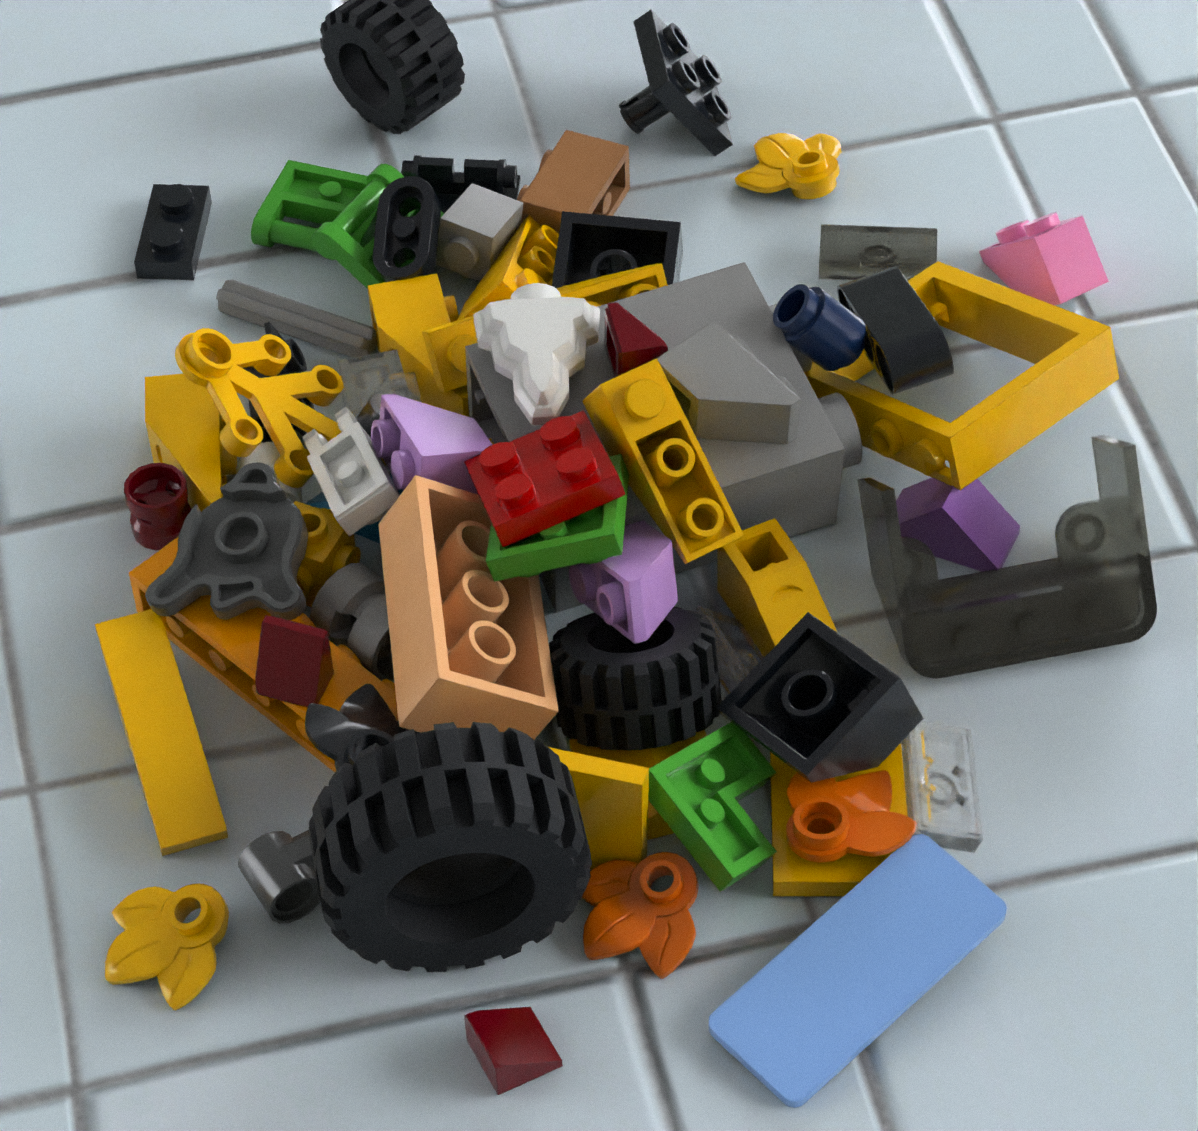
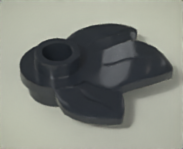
(358, 724)

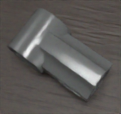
(281, 874)

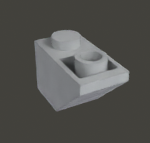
(729, 390)

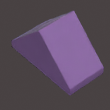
(958, 524)

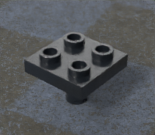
(677, 85)

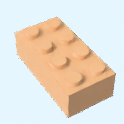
(456, 636)

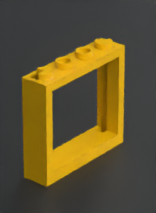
(1071, 366)

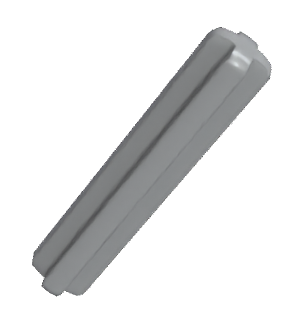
(296, 319)

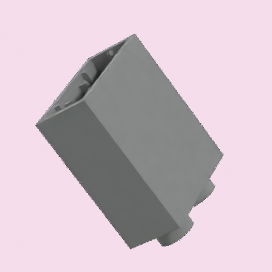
(760, 480)

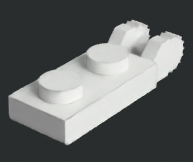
(351, 474)

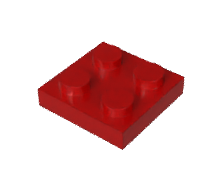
(544, 477)

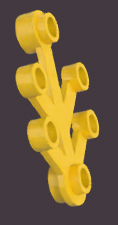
(218, 365)

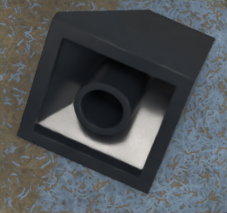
(822, 704)

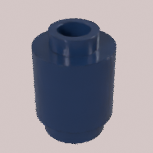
(820, 327)

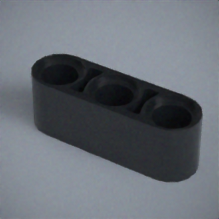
(900, 331)

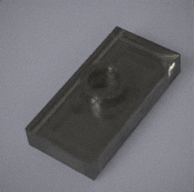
(859, 251)

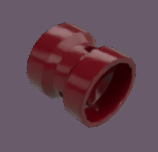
(157, 504)

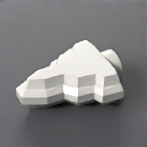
(538, 345)

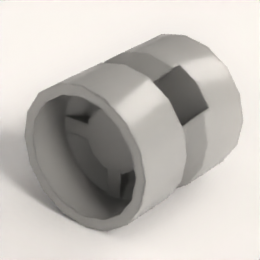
(355, 615)

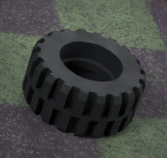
(449, 847)

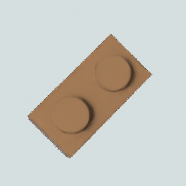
(577, 177)

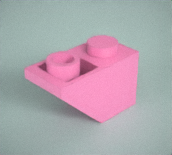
(1046, 258)

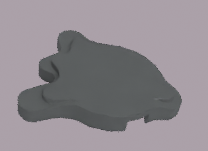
(238, 552)

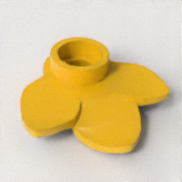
(790, 162)
(162, 945)

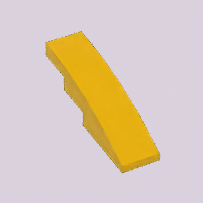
(161, 732)

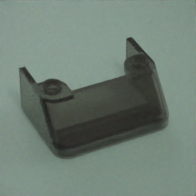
(1081, 601)

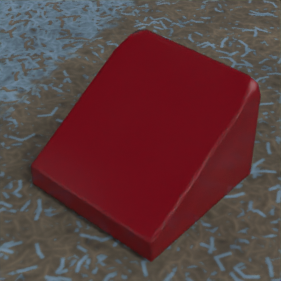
(629, 340)
(293, 661)
(510, 1046)

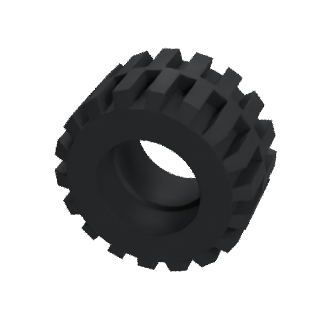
(392, 60)
(636, 693)

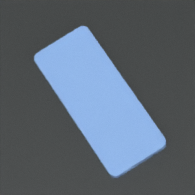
(856, 970)

